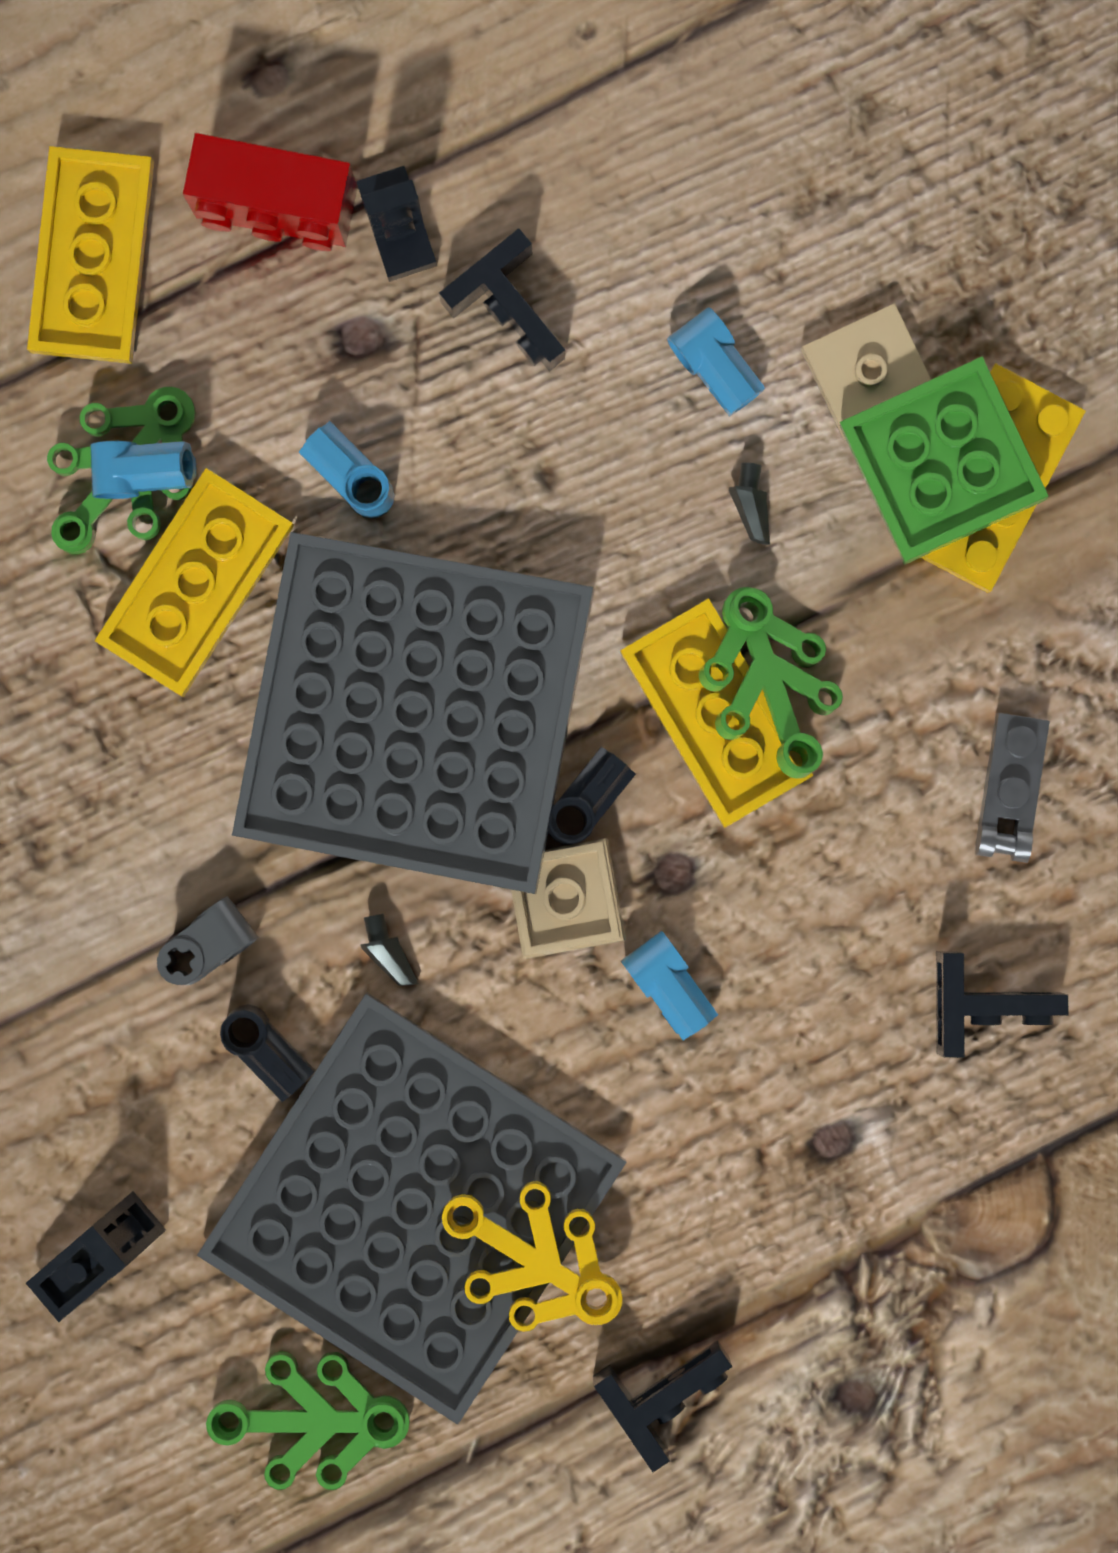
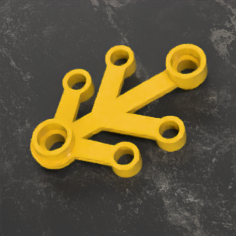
(539, 1264)

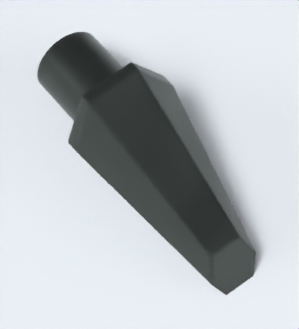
(752, 503)
(387, 951)

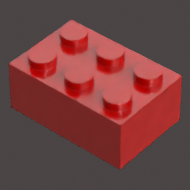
(270, 192)

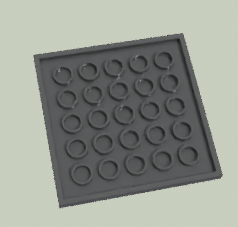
(413, 712)
(353, 1196)

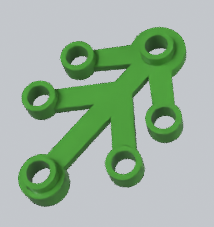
(153, 432)
(771, 675)
(317, 1421)

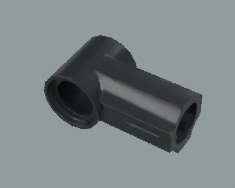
(592, 793)
(269, 1056)

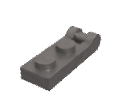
(1012, 785)

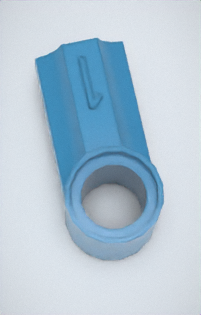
(709, 350)
(127, 468)
(346, 469)
(664, 977)

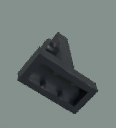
(397, 223)
(504, 301)
(983, 1007)
(96, 1256)
(661, 1400)

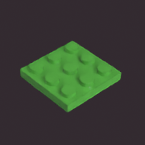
(943, 460)

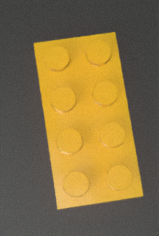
(90, 255)
(1046, 429)
(194, 582)
(731, 773)

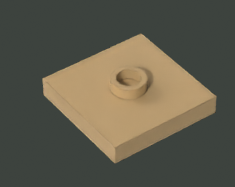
(865, 363)
(573, 902)

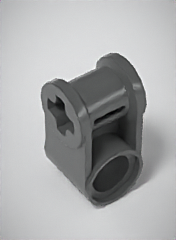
(214, 940)

